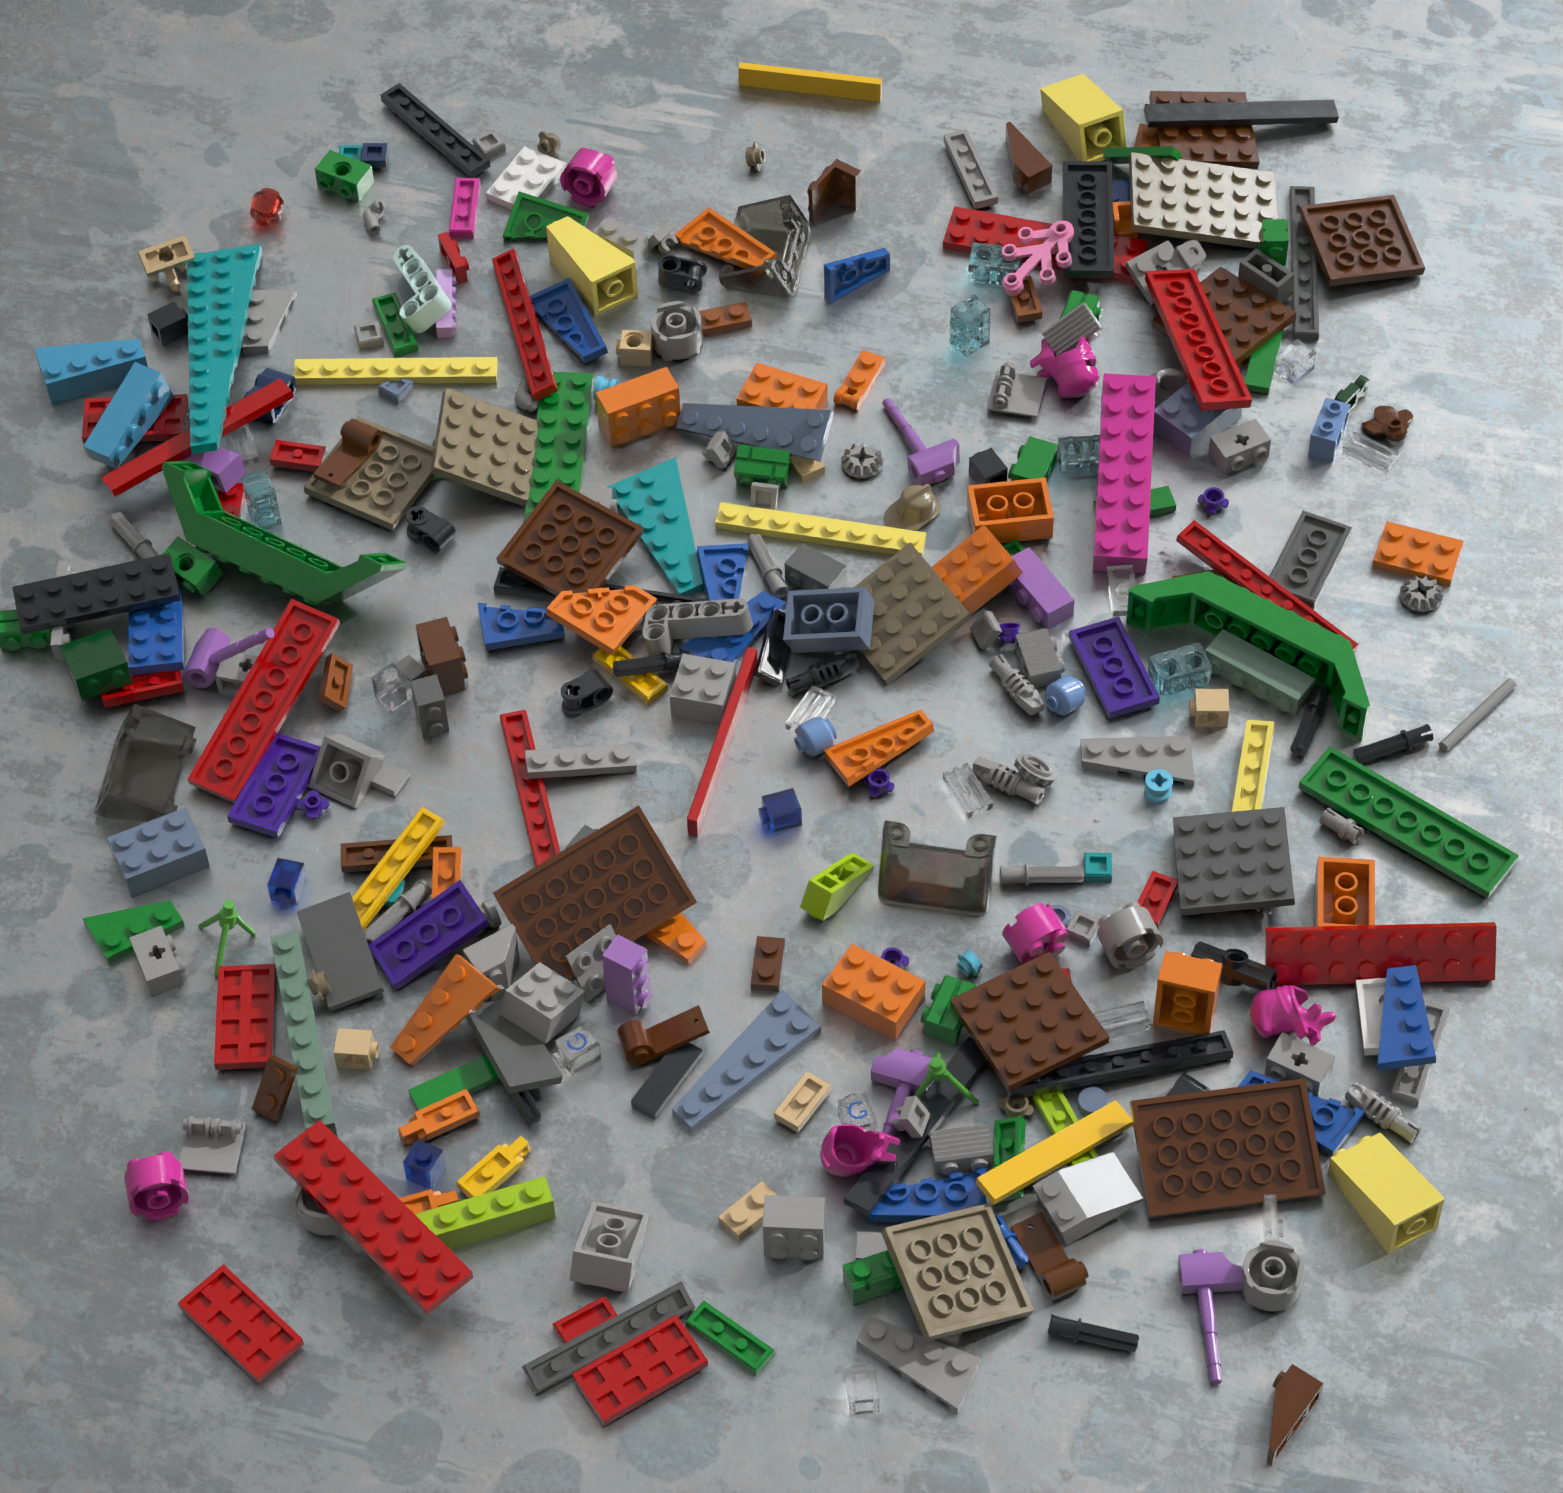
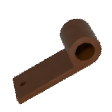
(357, 446)
(646, 1044)
(1048, 1259)

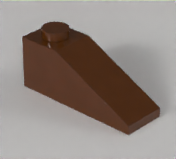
(1027, 164)
(1292, 1402)

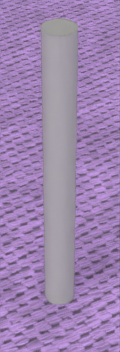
(1477, 714)

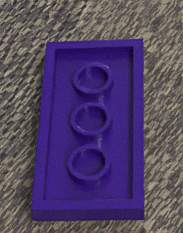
(1114, 667)
(275, 786)
(428, 934)

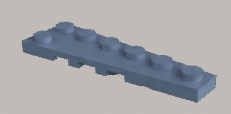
(787, 429)
(763, 1046)

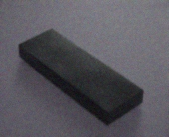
(773, 651)
(666, 1079)

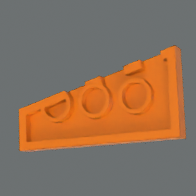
(723, 240)
(872, 749)
(678, 938)
(449, 1001)

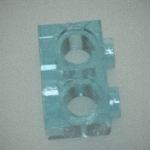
(988, 264)
(970, 325)
(1078, 456)
(261, 499)
(1179, 669)

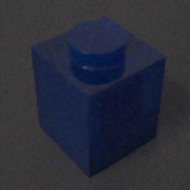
(780, 811)
(287, 881)
(424, 1164)

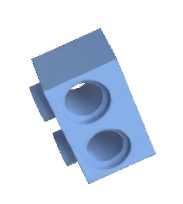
(1329, 429)

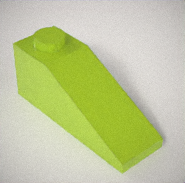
(834, 886)

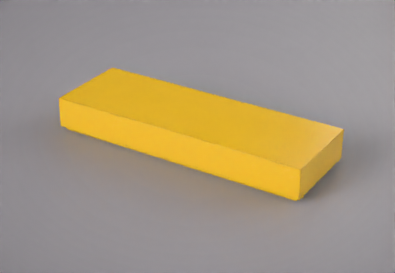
(645, 686)

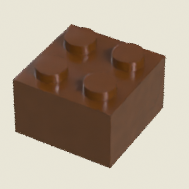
(442, 654)

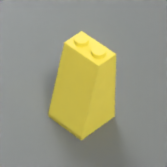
(1084, 117)
(595, 267)
(1386, 1191)

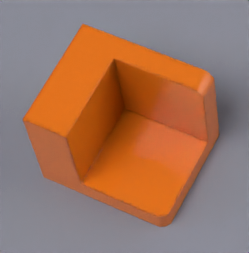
(1122, 220)

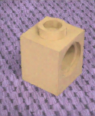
(635, 348)
(1210, 708)
(355, 1049)

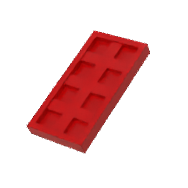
(164, 428)
(245, 1016)
(241, 1323)
(640, 1369)

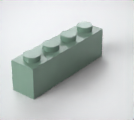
(1260, 672)

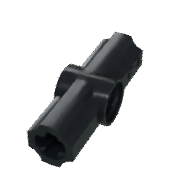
(1237, 967)

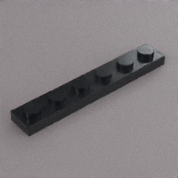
(435, 130)

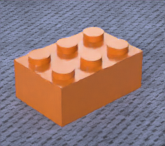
(782, 389)
(638, 407)
(1012, 509)
(977, 569)
(1344, 892)
(873, 991)
(1187, 993)

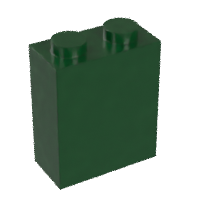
(96, 664)

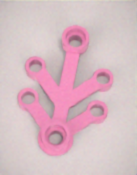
(1038, 253)

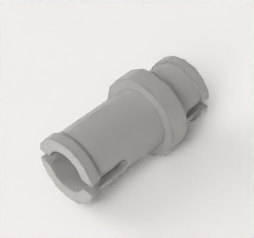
(1344, 827)

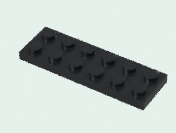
(1089, 208)
(96, 593)

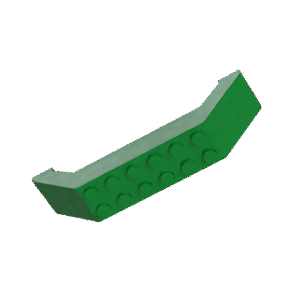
(262, 551)
(1217, 604)

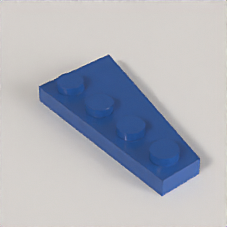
(568, 318)
(733, 647)
(1405, 1024)
(1330, 1119)
(930, 1198)

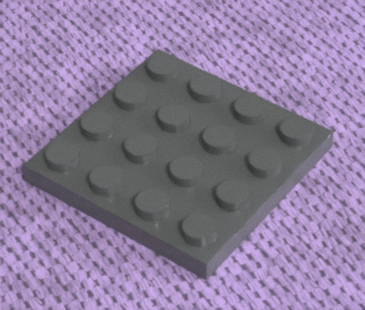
(1233, 861)

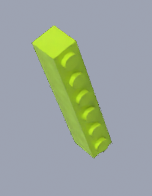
(491, 1213)

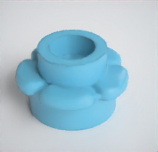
(969, 963)

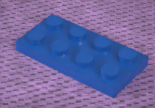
(157, 638)

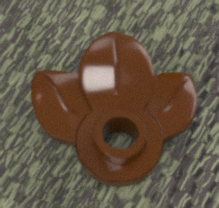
(1389, 422)

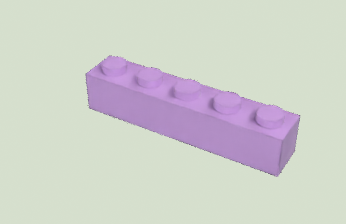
(445, 325)

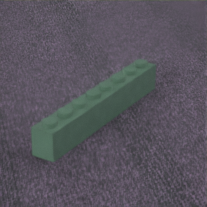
(302, 1030)

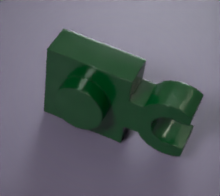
(1353, 392)

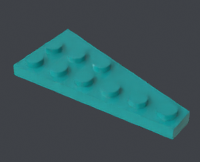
(659, 506)

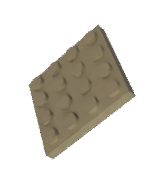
(484, 447)
(384, 483)
(910, 612)
(957, 1272)

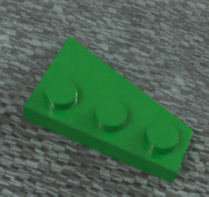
(533, 214)
(113, 929)

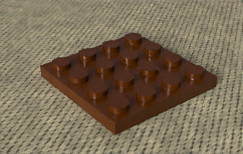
(1208, 144)
(1361, 240)
(1243, 313)
(569, 542)
(1029, 1021)

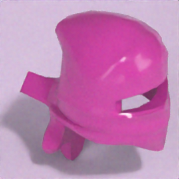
(1071, 370)
(1282, 1011)
(852, 1149)

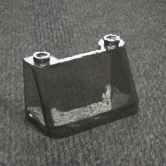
(785, 231)
(144, 766)
(936, 876)

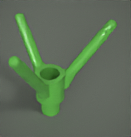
(227, 920)
(939, 1072)

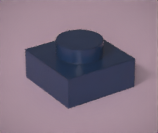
(375, 154)

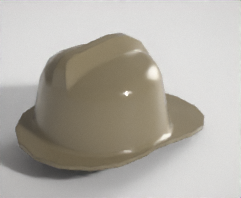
(913, 508)

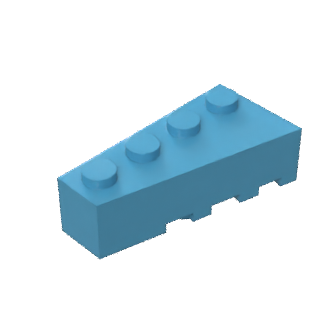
(87, 367)
(129, 415)

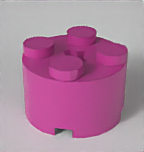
(589, 176)
(1036, 933)
(155, 1186)

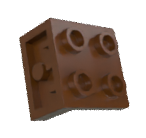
(837, 183)

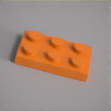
(1417, 553)

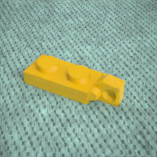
(494, 1168)

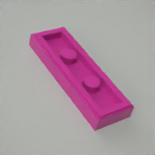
(464, 208)

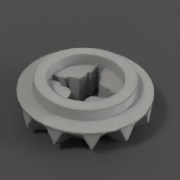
(871, 465)
(1415, 600)
(1034, 769)

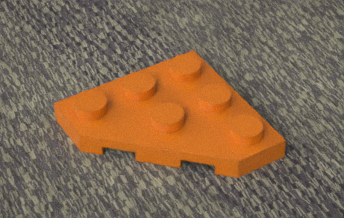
(602, 614)

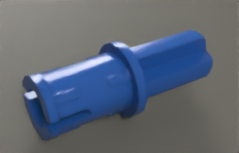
(1016, 1251)

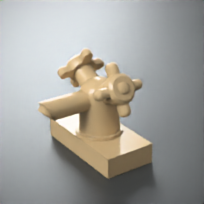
(165, 258)

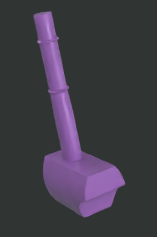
(927, 464)
(215, 648)
(903, 1071)
(1203, 1275)

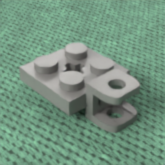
(1164, 258)

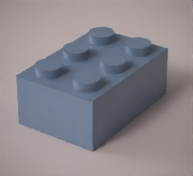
(1185, 425)
(829, 620)
(158, 852)

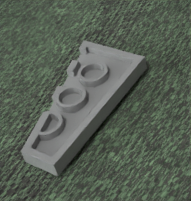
(1140, 756)
(936, 1367)

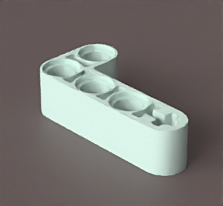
(430, 299)

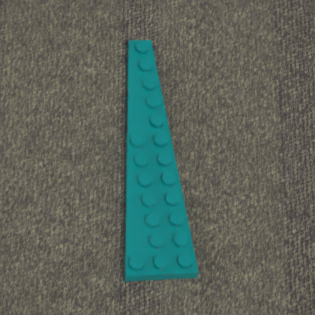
(217, 317)

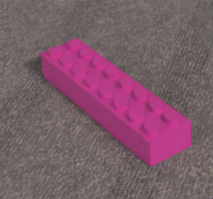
(1124, 472)

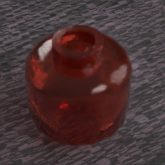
(266, 207)

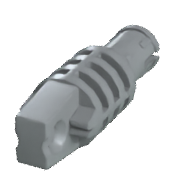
(1017, 686)
(1006, 780)
(1382, 1111)

